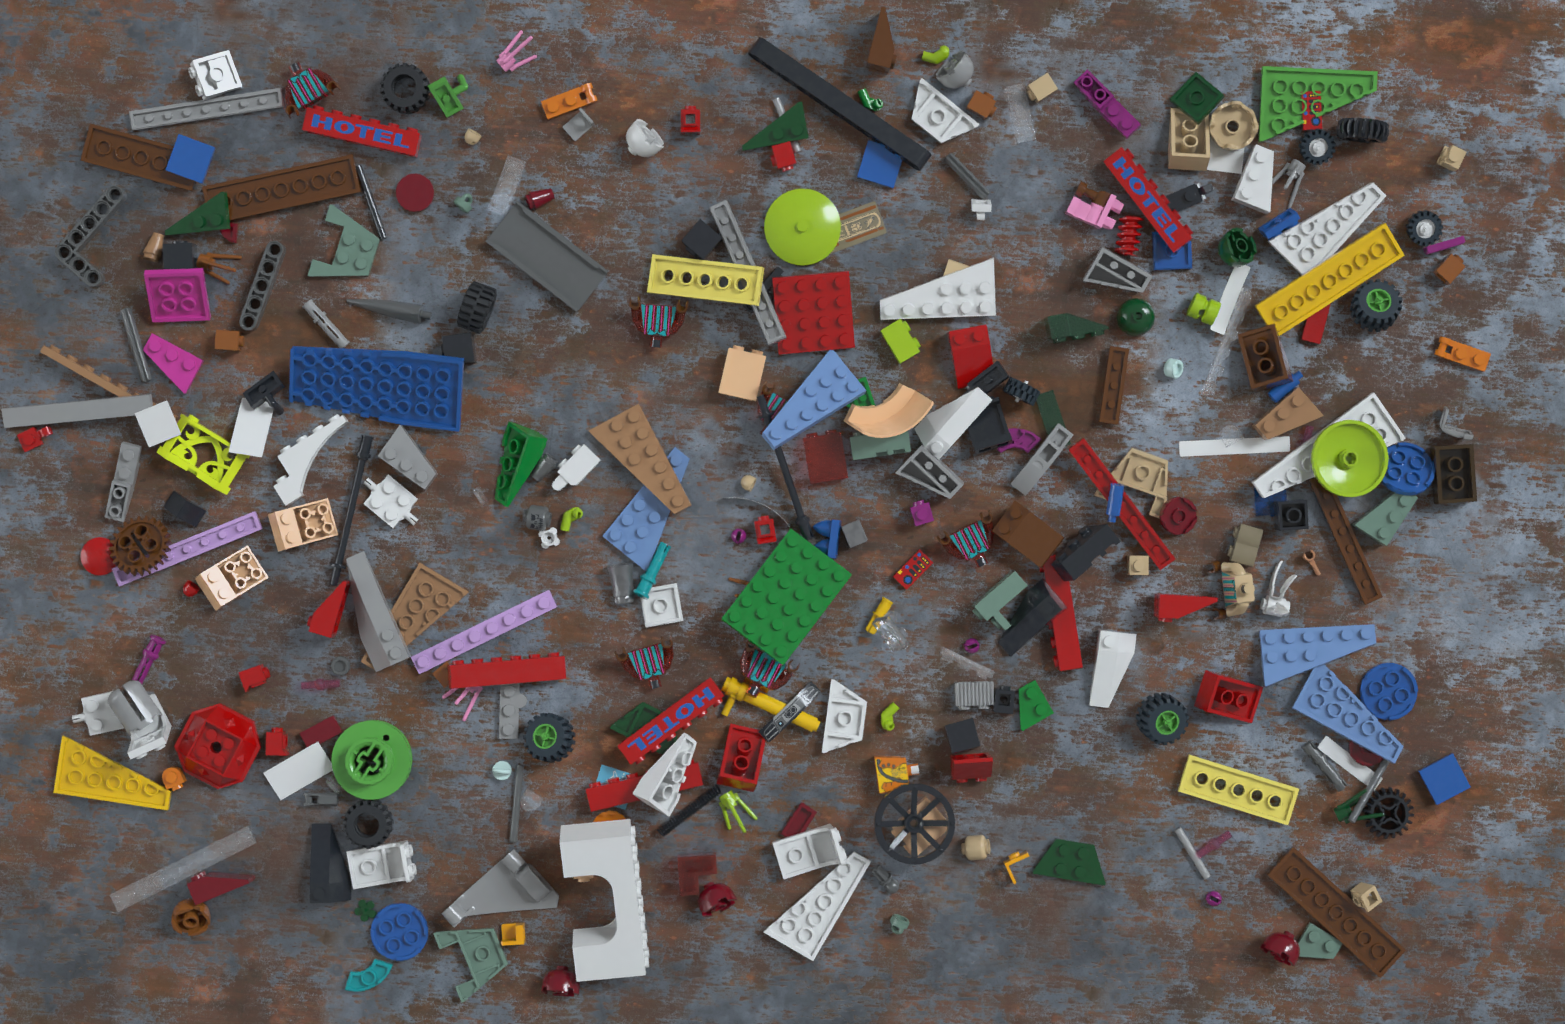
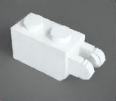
(576, 468)

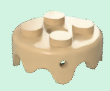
(1242, 116)

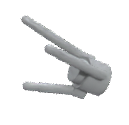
(1295, 169)

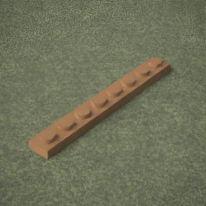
(88, 372)

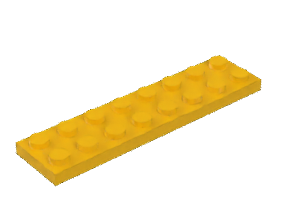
(1330, 279)

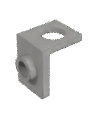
(578, 125)

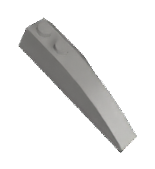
(374, 618)

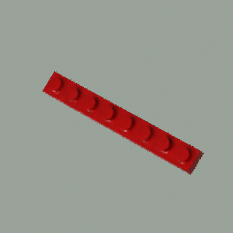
(1129, 512)

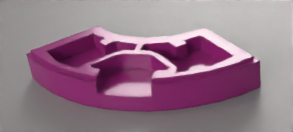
(1021, 439)

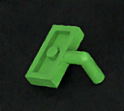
(447, 96)

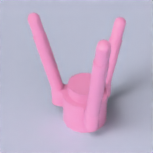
(506, 58)
(478, 689)

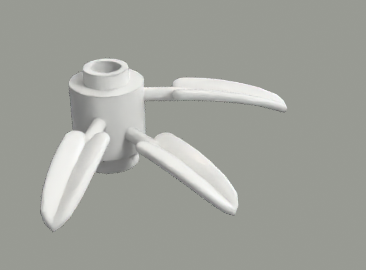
(1277, 605)

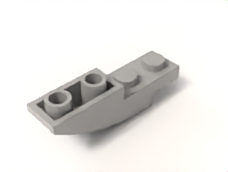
(1042, 459)
(124, 481)

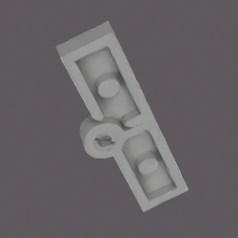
(510, 702)

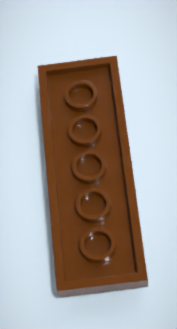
(131, 156)

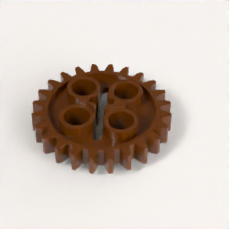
(155, 534)

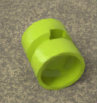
(1203, 309)

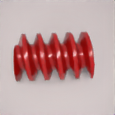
(1128, 235)

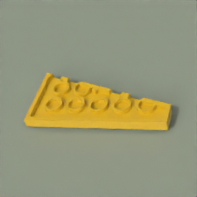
(94, 776)

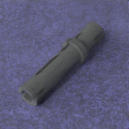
(1327, 769)

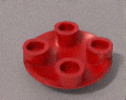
(96, 556)

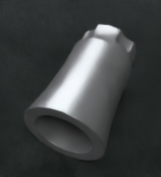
(622, 582)

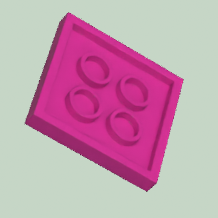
(177, 295)

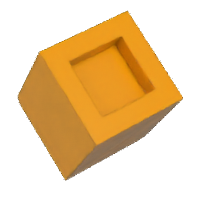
(513, 934)

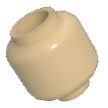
(976, 847)

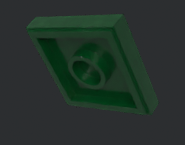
(1197, 98)

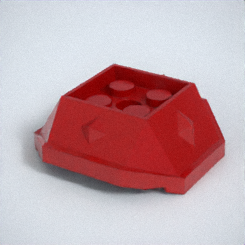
(234, 733)

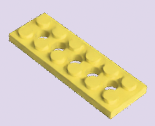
(712, 291)
(1244, 801)

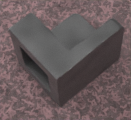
(854, 533)

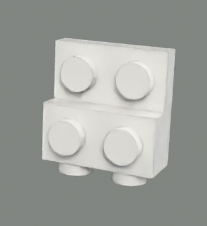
(214, 75)

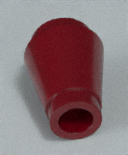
(538, 198)

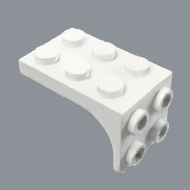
(150, 737)
(809, 851)
(381, 864)

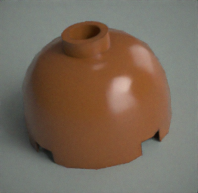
(190, 917)

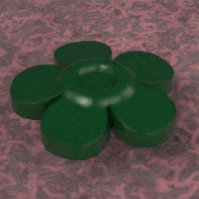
(365, 909)

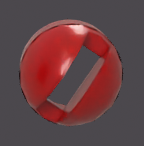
(190, 589)

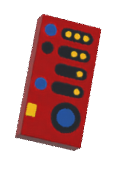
(1308, 116)
(913, 569)

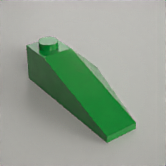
(521, 454)

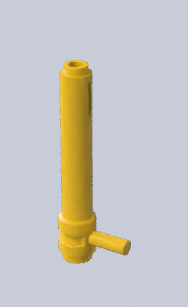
(738, 690)

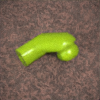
(887, 717)

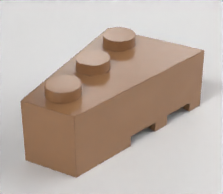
(1287, 414)

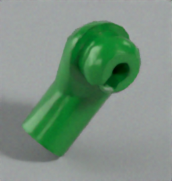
(869, 103)

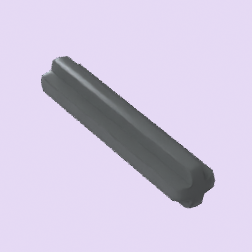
(967, 176)

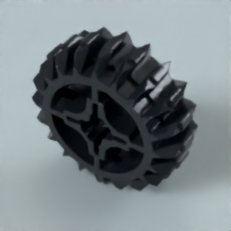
(1362, 130)
(1393, 806)

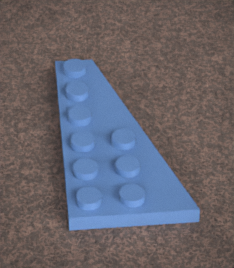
(819, 396)
(643, 519)
(1302, 649)
(1338, 709)

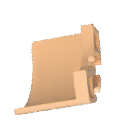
(892, 417)

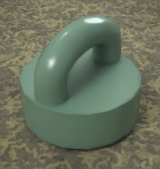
(462, 204)
(900, 922)

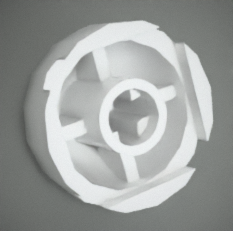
(642, 140)

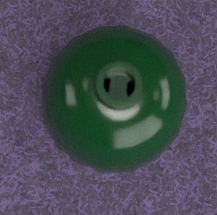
(1236, 248)
(1127, 317)

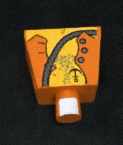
(893, 772)

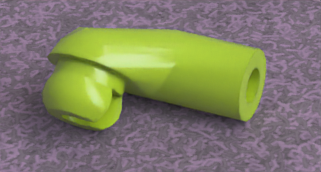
(937, 57)
(570, 516)

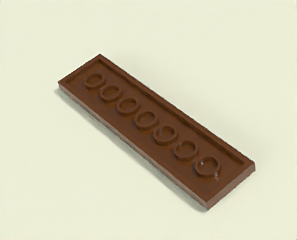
(288, 187)
(1336, 912)

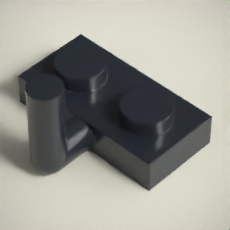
(264, 391)

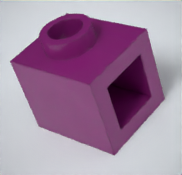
(921, 513)

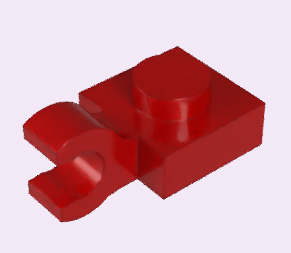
(33, 438)

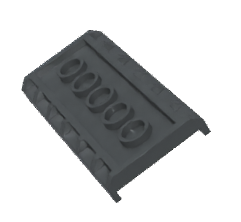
(547, 256)

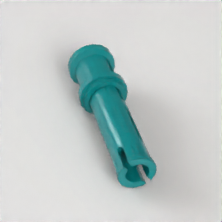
(648, 579)

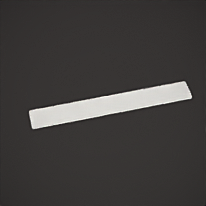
(1244, 446)

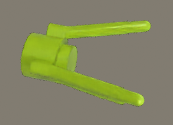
(728, 801)

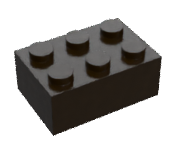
(1454, 474)

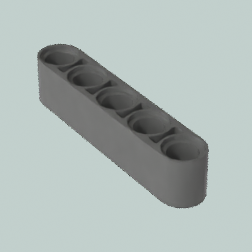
(269, 278)

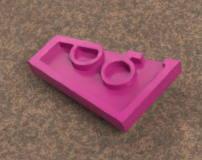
(173, 361)

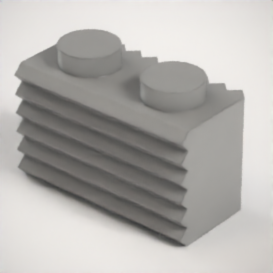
(974, 694)

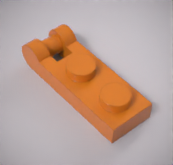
(568, 101)
(1463, 354)

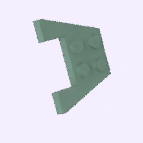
(355, 249)
(482, 954)

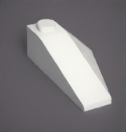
(945, 425)
(1111, 661)
(663, 780)

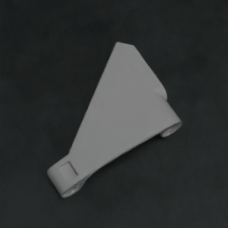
(504, 888)

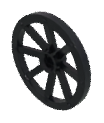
(918, 827)

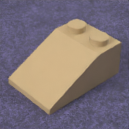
(1188, 142)

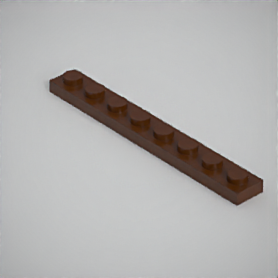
(1347, 542)

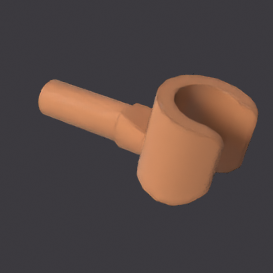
(1312, 562)

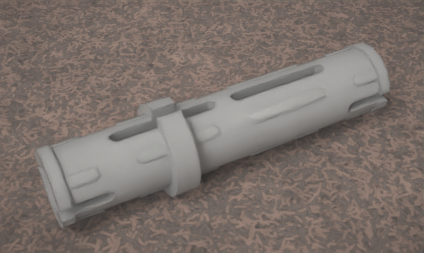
(310, 307)

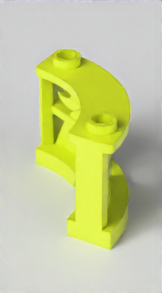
(177, 455)

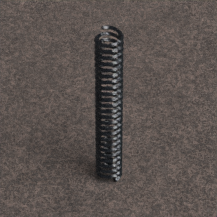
(689, 813)

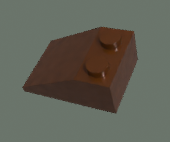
(882, 48)
(1265, 358)
(1028, 534)

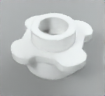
(553, 541)

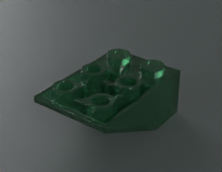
(1068, 325)

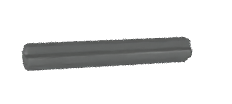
(136, 345)

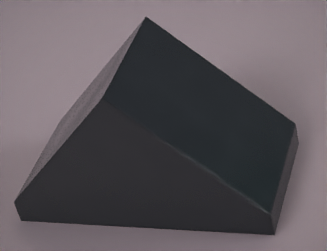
(184, 509)

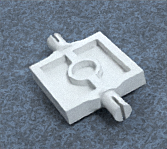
(390, 501)
(98, 714)

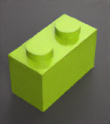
(900, 340)

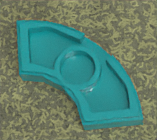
(369, 977)

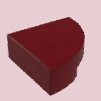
(231, 234)

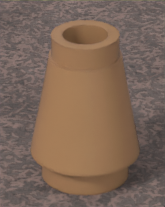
(154, 247)

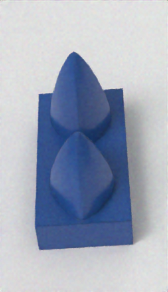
(1283, 221)
(830, 529)

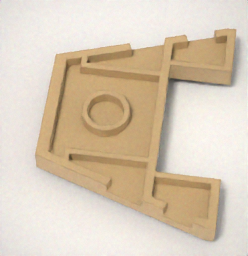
(1145, 474)

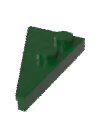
(788, 127)
(208, 217)

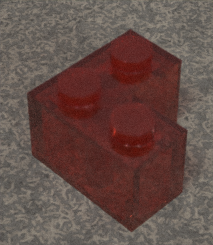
(690, 868)

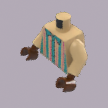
(1237, 588)

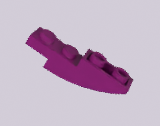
(1106, 104)

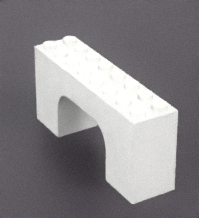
(608, 852)

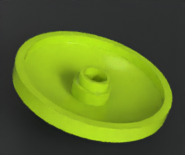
(802, 227)
(1349, 458)

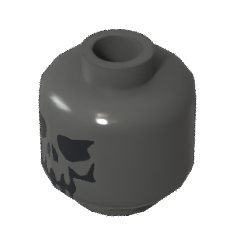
(537, 517)

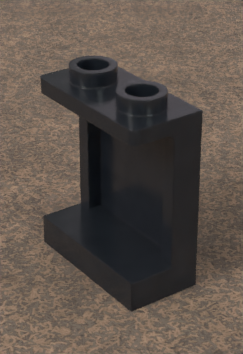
(989, 429)

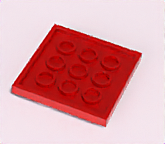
(814, 312)

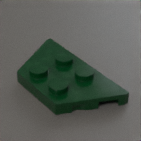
(638, 718)
(1071, 861)

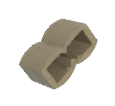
(1245, 545)

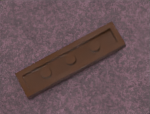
(1113, 385)

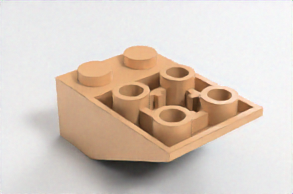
(302, 524)
(231, 578)

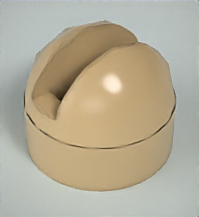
(472, 137)
(748, 482)

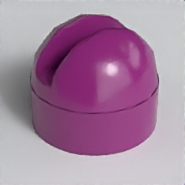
(742, 536)
(970, 641)
(1217, 895)

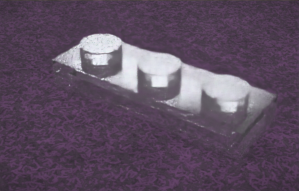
(1020, 113)
(507, 185)
(965, 663)

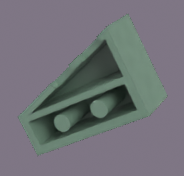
(868, 447)
(1385, 517)

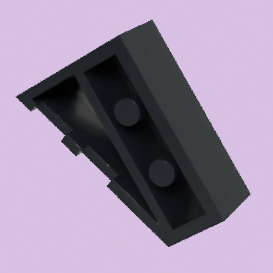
(1083, 550)

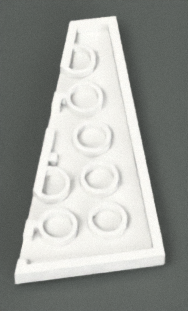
(1327, 230)
(953, 295)
(814, 915)

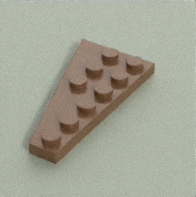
(638, 449)
(422, 603)

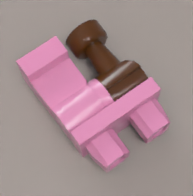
(1096, 212)

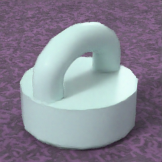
(1173, 368)
(502, 770)

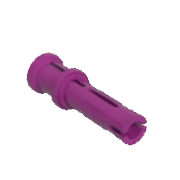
(151, 654)

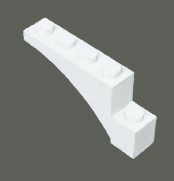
(299, 459)

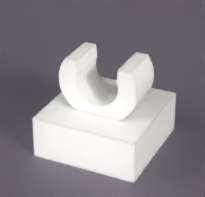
(980, 207)

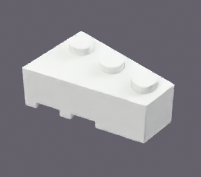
(1256, 180)

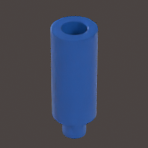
(1281, 391)
(1114, 501)

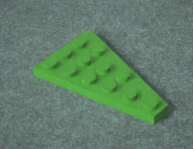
(1282, 94)

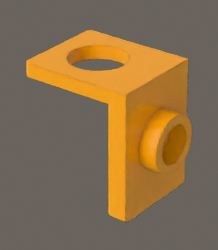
(1013, 858)

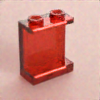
(825, 457)

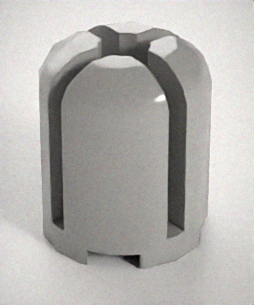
(141, 701)

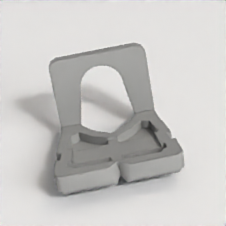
(1453, 431)

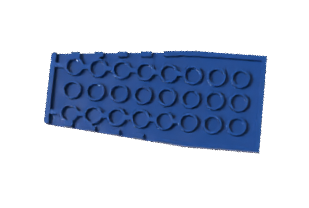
(380, 384)

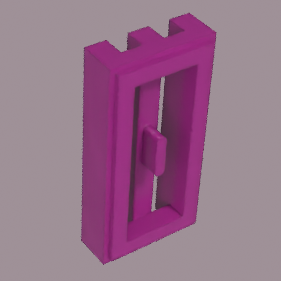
(1444, 245)

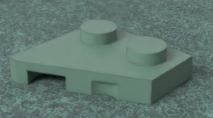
(1318, 943)

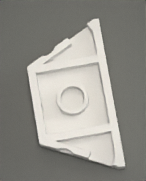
(939, 115)
(844, 717)

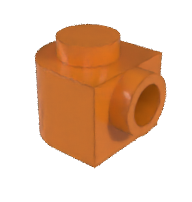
(173, 778)

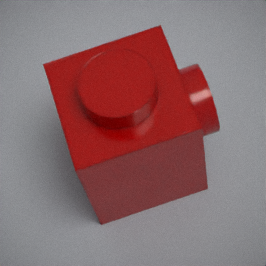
(783, 157)

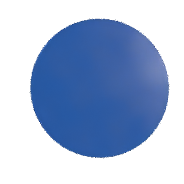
(1408, 469)
(1388, 691)
(399, 931)

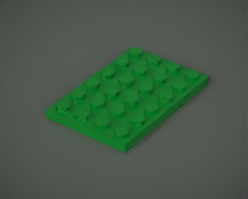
(786, 597)

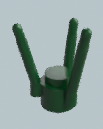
(1344, 810)

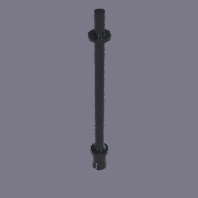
(362, 455)
(802, 520)

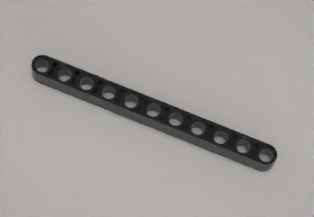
(839, 103)

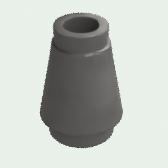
(544, 466)

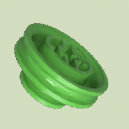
(393, 767)

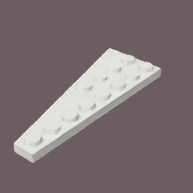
(1297, 465)

